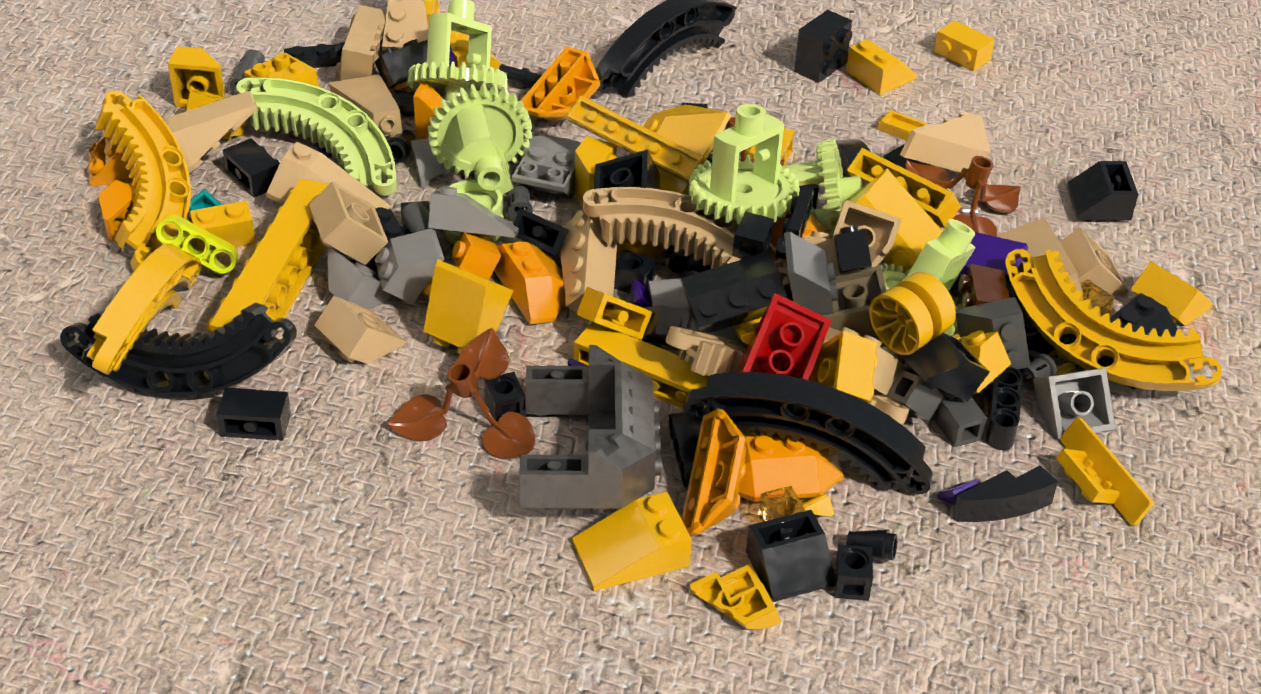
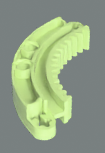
(328, 120)

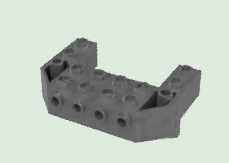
(621, 435)

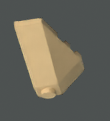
(206, 125)
(949, 143)
(312, 165)
(879, 227)

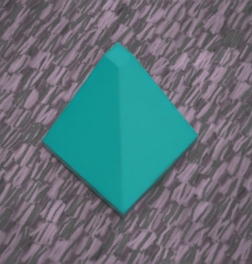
(203, 200)

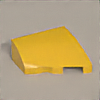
(739, 597)

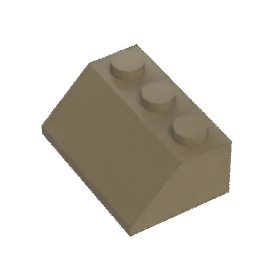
(855, 294)

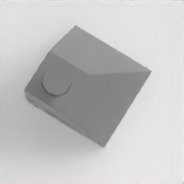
(354, 281)

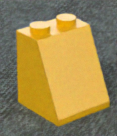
(463, 306)

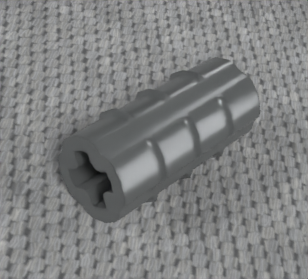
(249, 59)

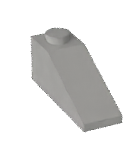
(463, 214)

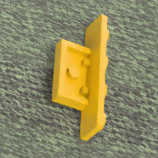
(1101, 473)

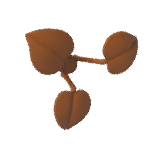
(996, 197)
(484, 358)

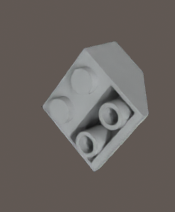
(547, 172)

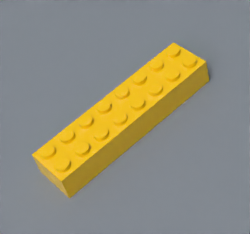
(280, 260)

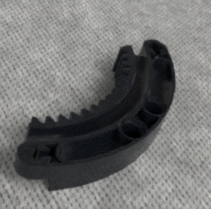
(660, 33)
(225, 354)
(819, 416)

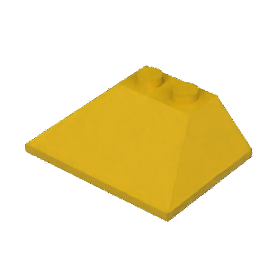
(691, 128)

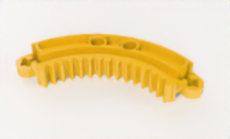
(155, 167)
(139, 302)
(1138, 358)

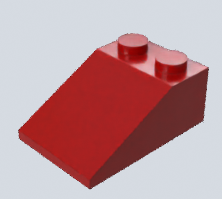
(785, 340)

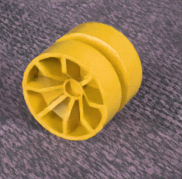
(912, 313)

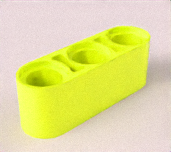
(212, 243)

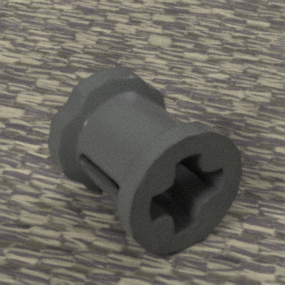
(521, 200)
(1036, 370)

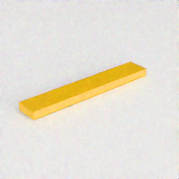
(634, 138)

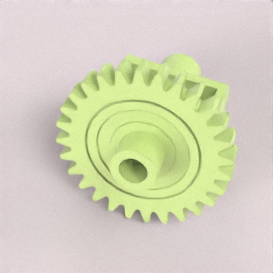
(437, 70)
(481, 135)
(830, 173)
(737, 186)
(941, 258)

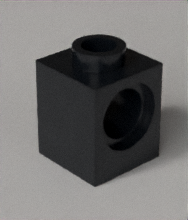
(752, 235)
(631, 267)
(504, 395)
(853, 572)

